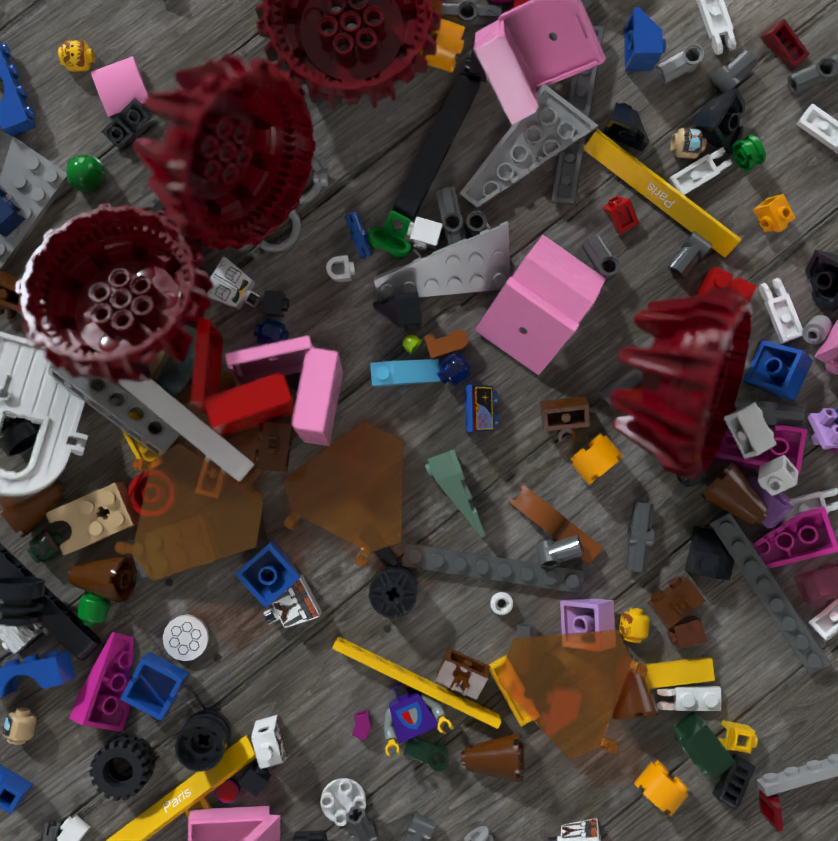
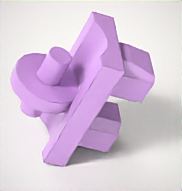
(825, 428)

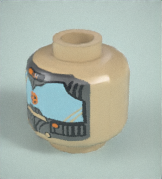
(688, 143)
(19, 726)

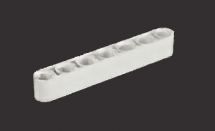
(190, 427)

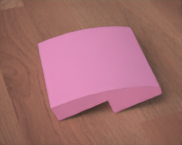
(119, 85)

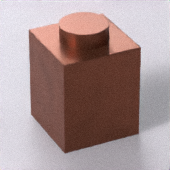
(687, 632)

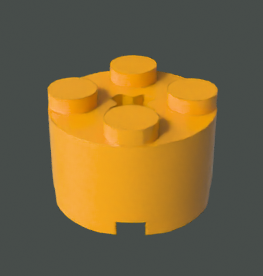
(448, 44)
(597, 459)
(661, 788)

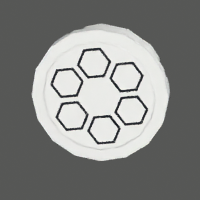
(186, 637)

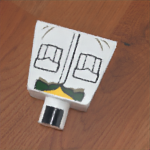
(232, 286)

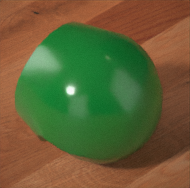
(85, 173)

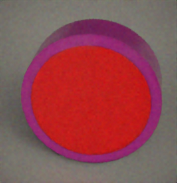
(228, 791)

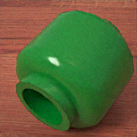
(93, 609)

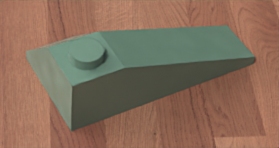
(450, 478)

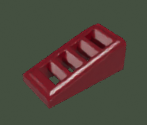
(779, 49)
(771, 810)

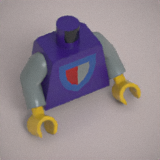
(411, 716)

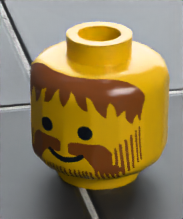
(76, 55)
(634, 625)

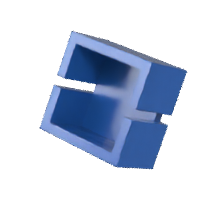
(157, 686)

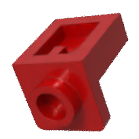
(621, 214)

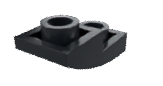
(126, 123)

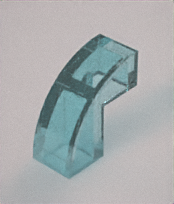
(179, 384)

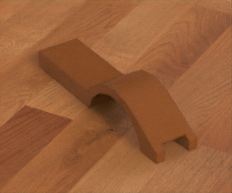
(554, 522)

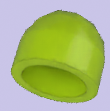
(411, 343)

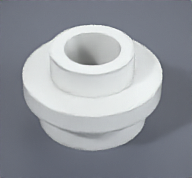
(506, 608)

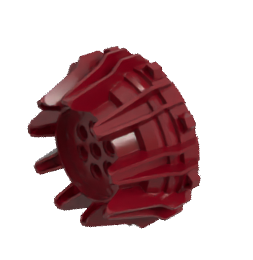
(314, 57)
(230, 150)
(93, 260)
(686, 378)

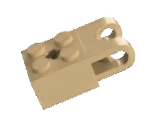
(89, 518)

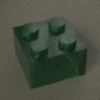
(702, 746)

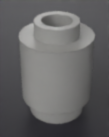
(817, 329)

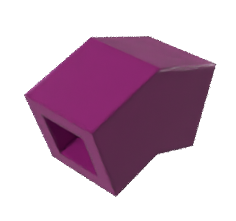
(362, 724)

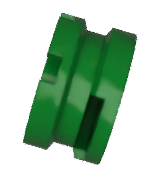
(748, 153)

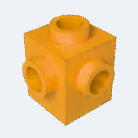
(774, 213)

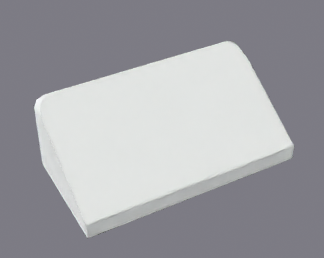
(826, 622)

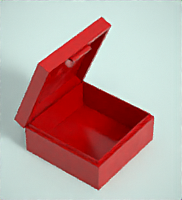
(239, 407)

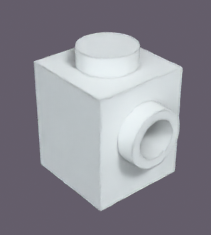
(424, 233)
(777, 475)

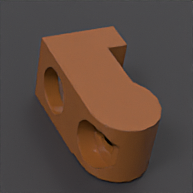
(443, 346)

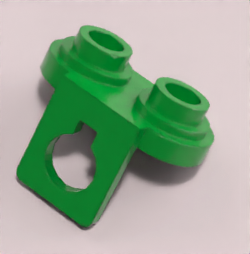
(389, 239)

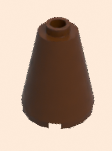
(737, 496)
(29, 510)
(106, 577)
(635, 698)
(496, 758)

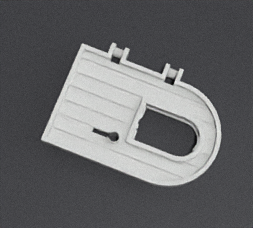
(44, 402)

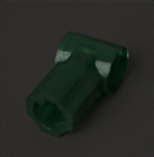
(424, 750)

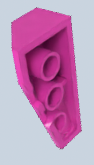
(789, 443)
(798, 539)
(99, 698)

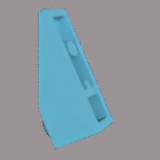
(404, 372)

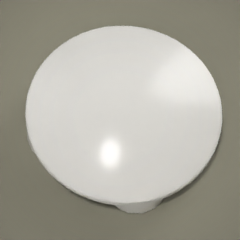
(340, 797)

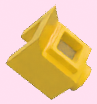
(739, 737)

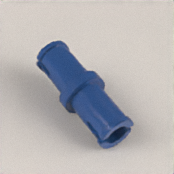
(358, 235)

